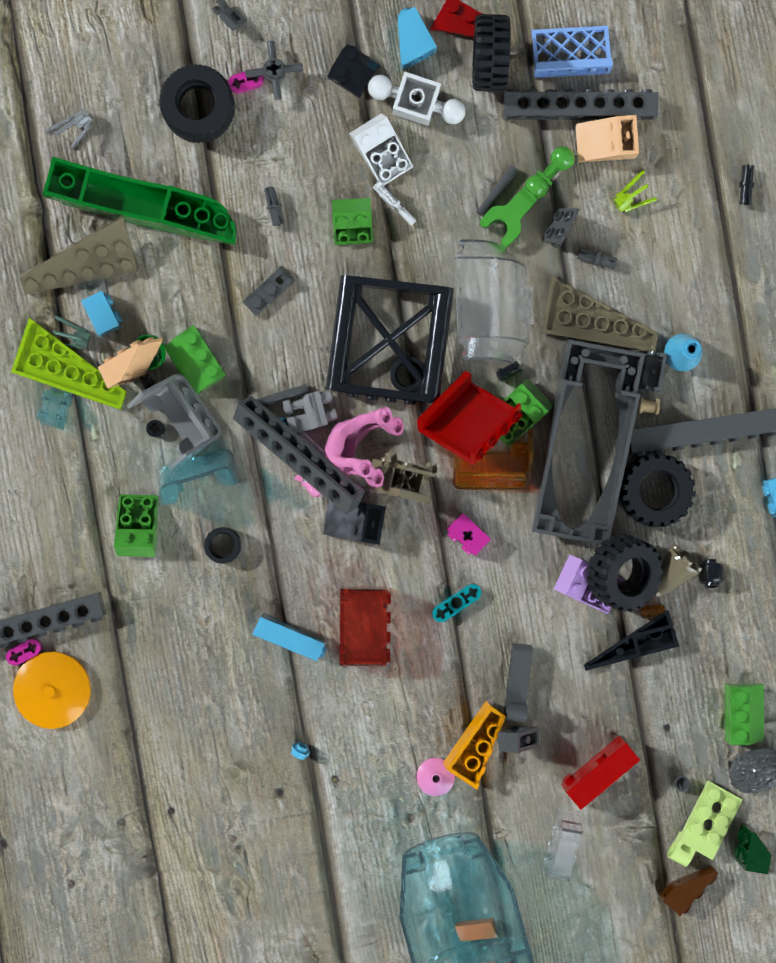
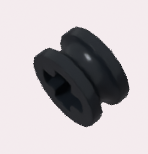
(147, 381)
(151, 432)

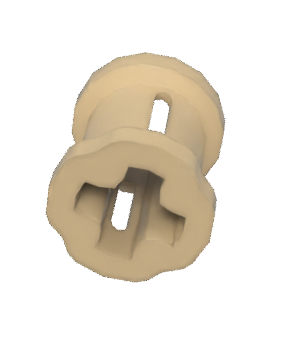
(649, 406)

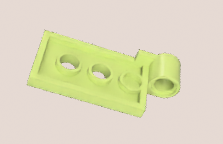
(694, 835)

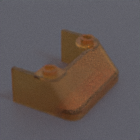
(497, 469)

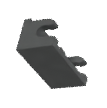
(652, 371)

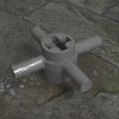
(272, 63)

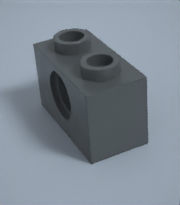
(518, 739)

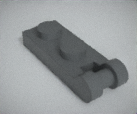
(268, 291)

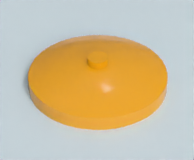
(52, 689)

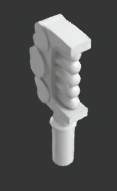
(387, 197)

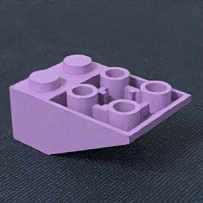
(574, 583)

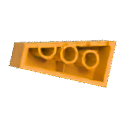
(475, 745)

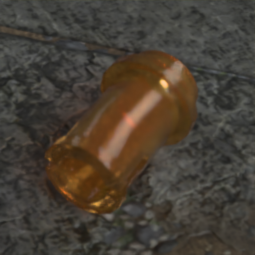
(652, 611)

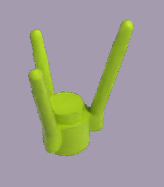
(624, 201)

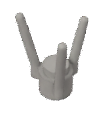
(80, 119)

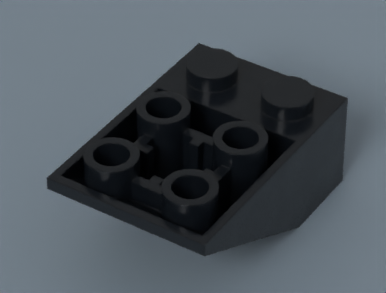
(360, 524)

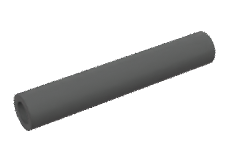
(497, 191)
(283, 395)

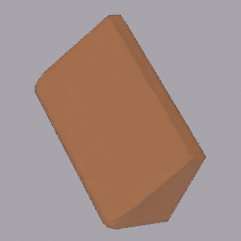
(476, 929)

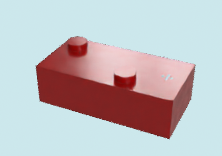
(599, 772)

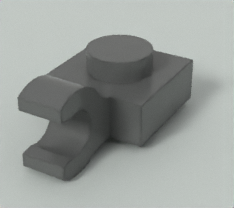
(230, 16)

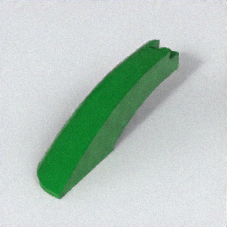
(139, 201)

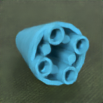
(678, 355)

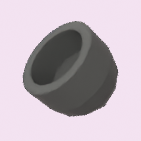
(685, 783)

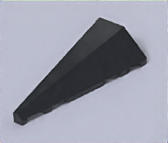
(650, 638)

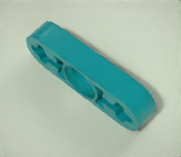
(456, 610)

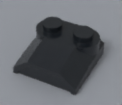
(352, 70)

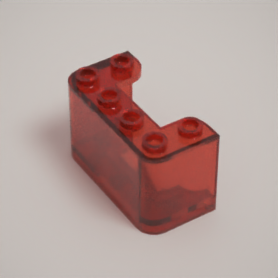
(364, 626)

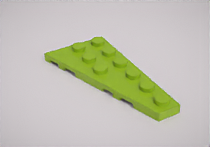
(55, 364)

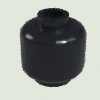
(712, 574)

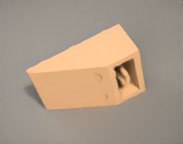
(607, 139)
(130, 362)

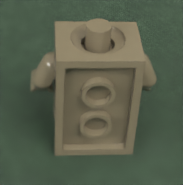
(403, 478)

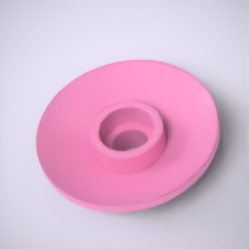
(430, 768)

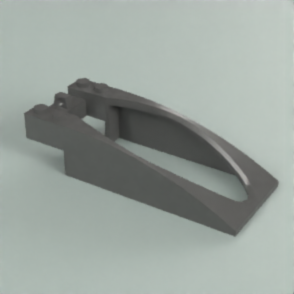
(629, 367)

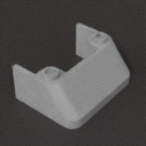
(184, 411)

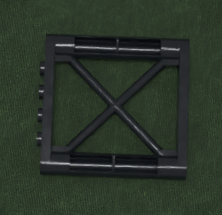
(430, 383)

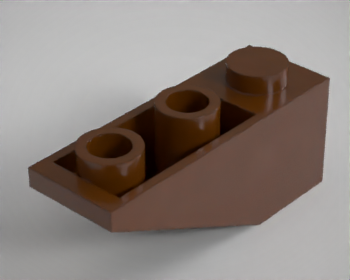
(683, 891)

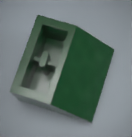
(751, 852)

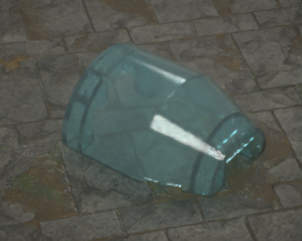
(455, 882)

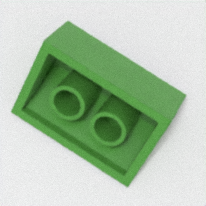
(195, 359)
(744, 714)

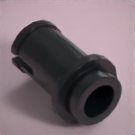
(508, 371)

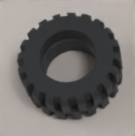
(491, 52)
(681, 497)
(643, 578)

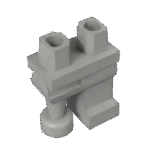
(315, 413)

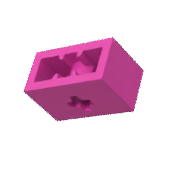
(478, 540)

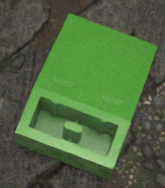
(533, 408)
(136, 526)

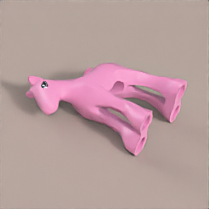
(346, 438)

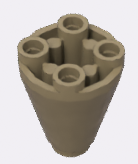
(676, 570)

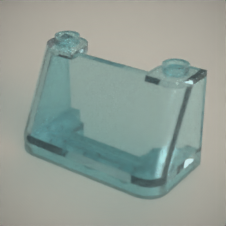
(217, 462)

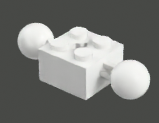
(411, 86)

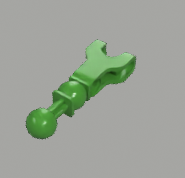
(534, 189)

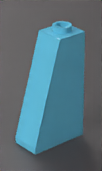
(289, 637)

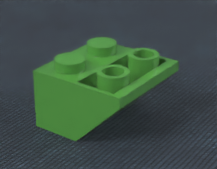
(352, 221)

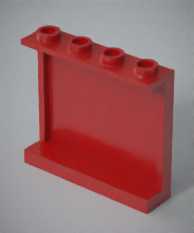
(467, 419)

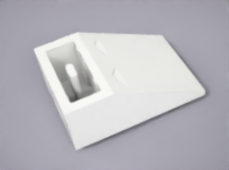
(381, 149)

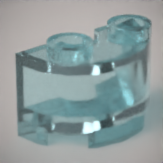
(54, 408)

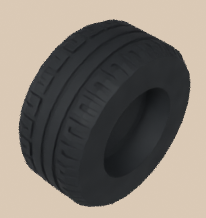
(191, 78)

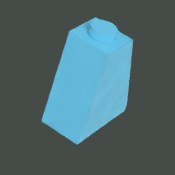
(414, 38)

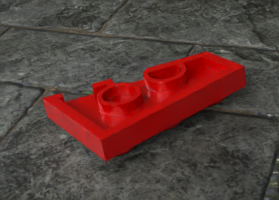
(456, 19)

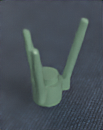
(80, 338)

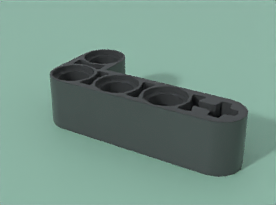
(517, 684)

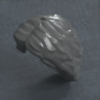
(754, 771)

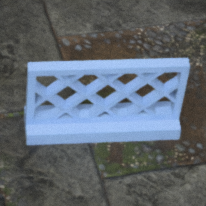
(570, 67)

